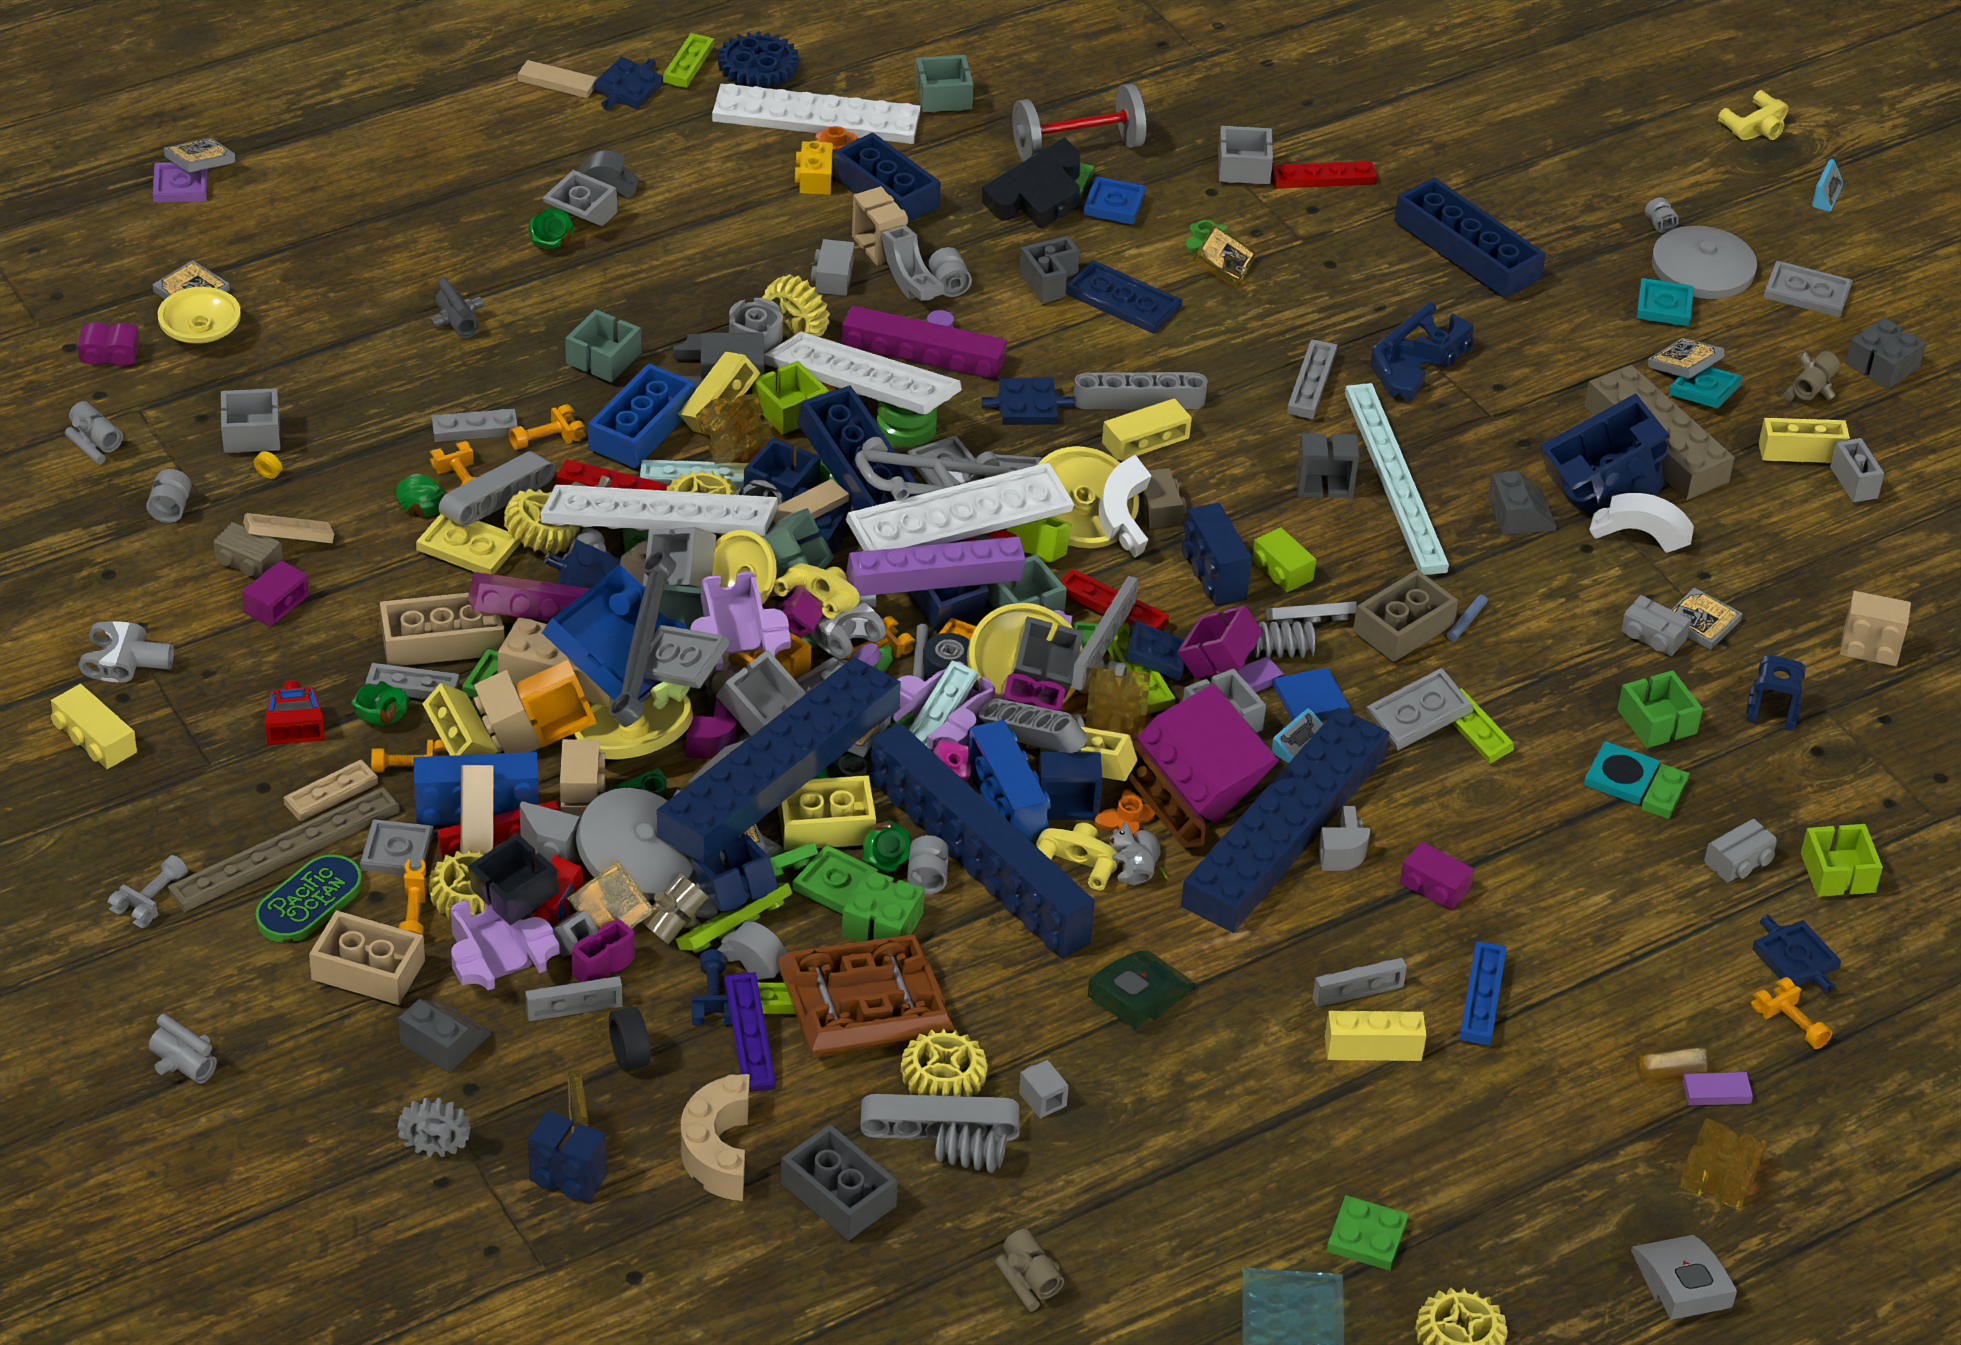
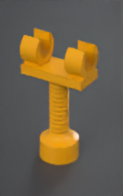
(559, 423)
(455, 461)
(899, 645)
(381, 760)
(416, 891)
(1787, 996)

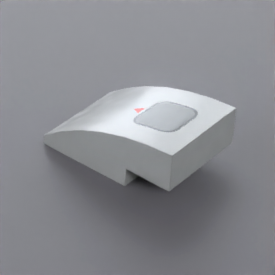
(1685, 1276)

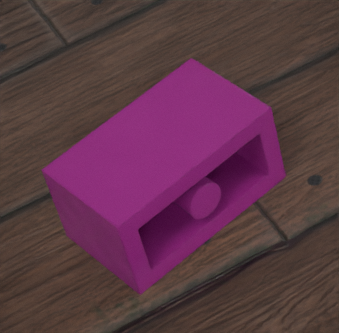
(275, 593)
(1436, 876)

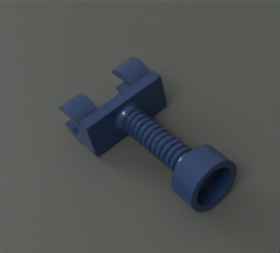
(711, 963)

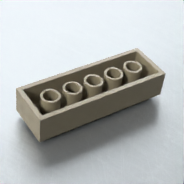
(1693, 458)

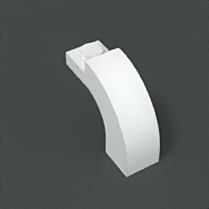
(1124, 483)
(1644, 513)

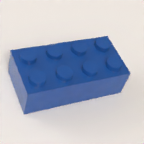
(640, 416)
(1006, 779)
(439, 784)

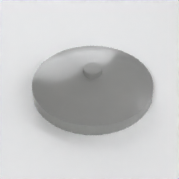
(1705, 258)
(624, 829)

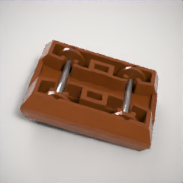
(865, 995)

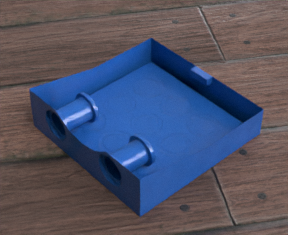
(600, 629)

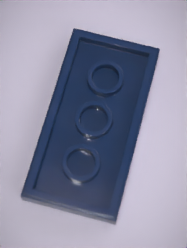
(1123, 296)

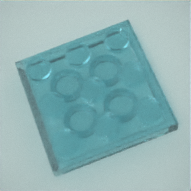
(1292, 1308)

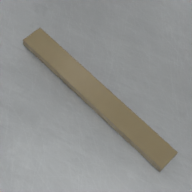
(282, 849)

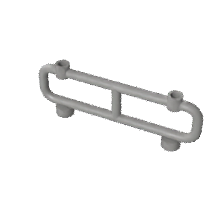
(876, 451)

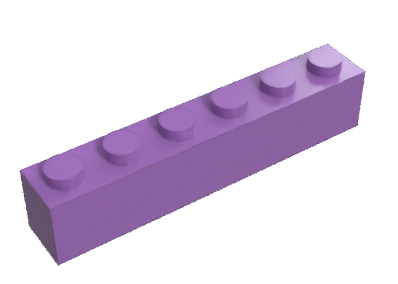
(936, 566)

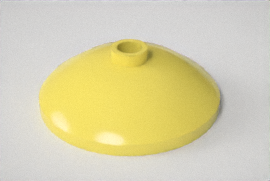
(199, 315)
(745, 552)

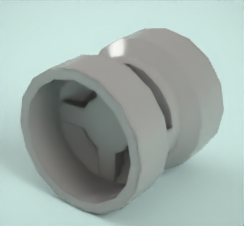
(1661, 215)

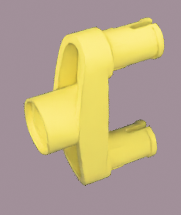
(1765, 121)
(827, 585)
(1083, 848)

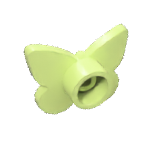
(663, 692)

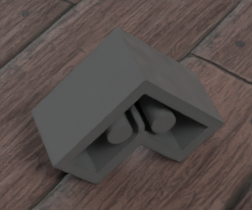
(1048, 266)

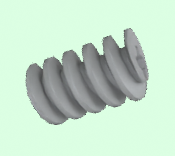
(1286, 639)
(970, 1148)

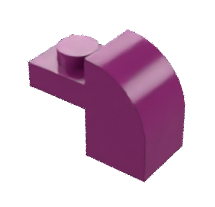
(802, 611)
(711, 734)

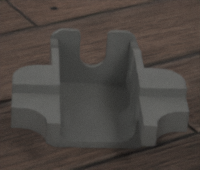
(711, 346)

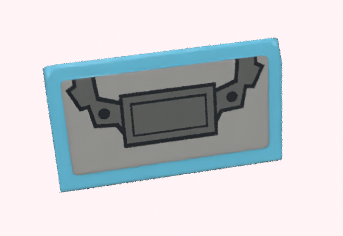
(1828, 187)
(1295, 735)

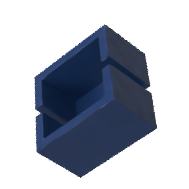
(776, 466)
(1072, 784)
(748, 874)
(574, 1168)

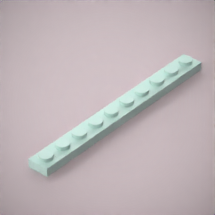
(1396, 479)

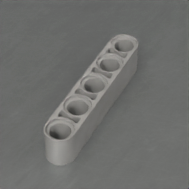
(1139, 390)
(496, 488)
(1036, 725)
(923, 1114)

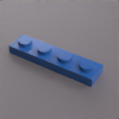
(1483, 993)

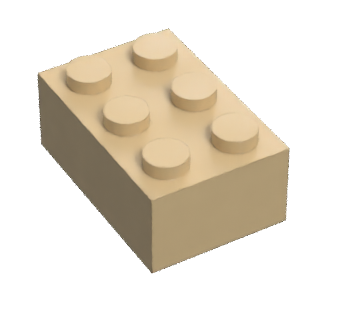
(367, 957)

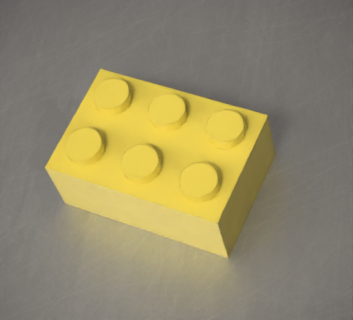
(828, 813)

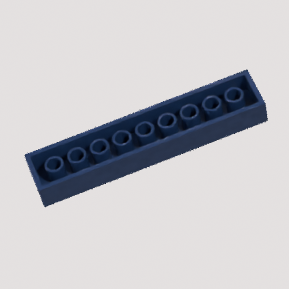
(837, 429)
(777, 760)
(1284, 820)
(982, 841)

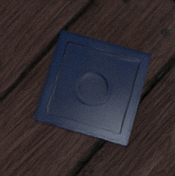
(1155, 650)

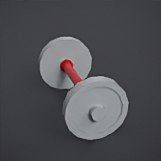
(1129, 116)

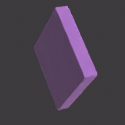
(177, 185)

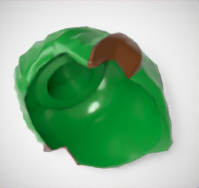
(550, 228)
(420, 495)
(380, 704)
(887, 847)

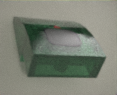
(1138, 987)

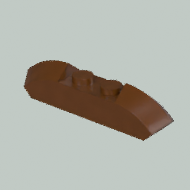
(1166, 799)

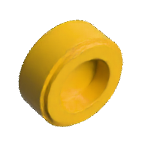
(267, 465)

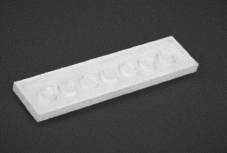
(815, 112)
(866, 373)
(658, 509)
(962, 510)

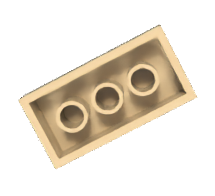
(437, 630)
(530, 652)

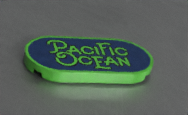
(308, 898)

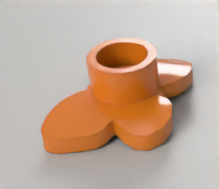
(837, 136)
(1129, 811)

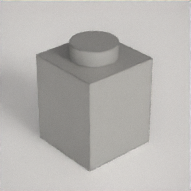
(572, 930)
(1043, 1089)

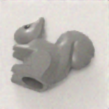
(1135, 853)

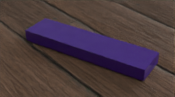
(749, 1030)

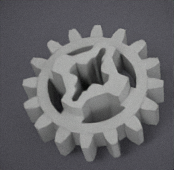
(434, 1127)

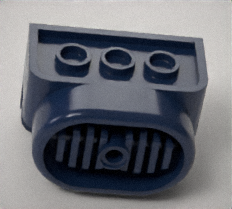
(1608, 455)

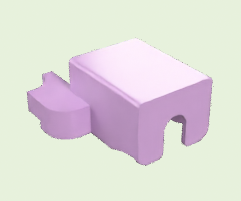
(740, 617)
(915, 693)
(493, 948)

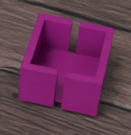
(1219, 645)

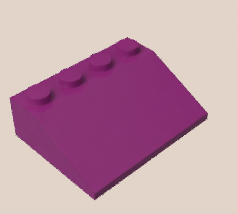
(1208, 751)

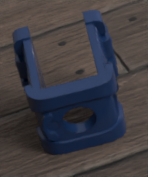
(1768, 680)

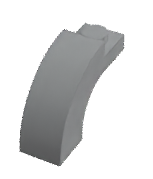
(907, 265)

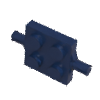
(628, 83)
(1028, 401)
(582, 565)
(1796, 953)

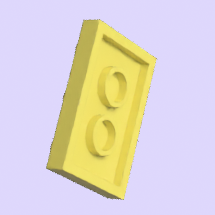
(473, 547)

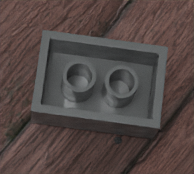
(839, 1182)

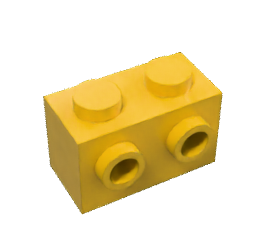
(814, 167)

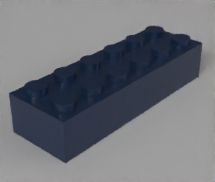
(1469, 237)

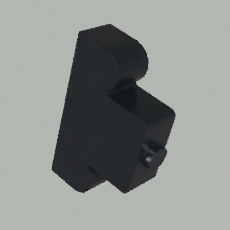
(1038, 186)

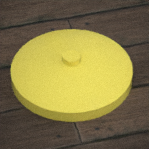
(1084, 476)
(996, 640)
(648, 734)

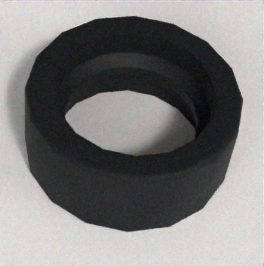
(629, 1038)

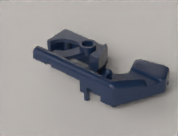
(1398, 359)

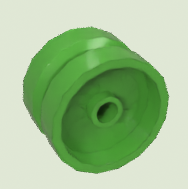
(905, 426)

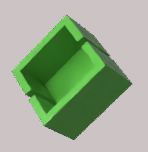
(1666, 711)
(891, 905)

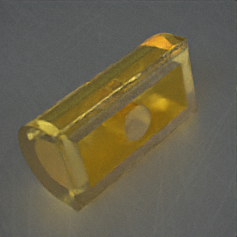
(1671, 1064)

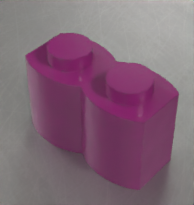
(109, 344)
(1027, 691)
(603, 953)

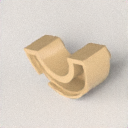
(703, 1120)

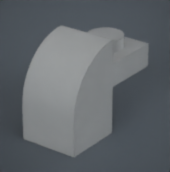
(1344, 846)
(755, 948)

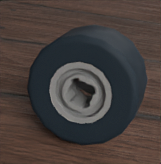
(942, 650)

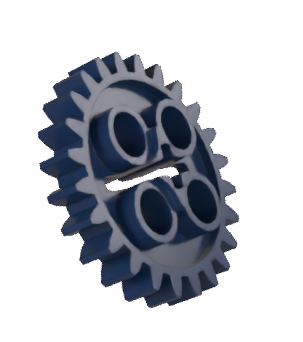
(758, 60)

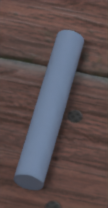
(1467, 617)

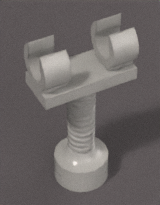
(146, 909)

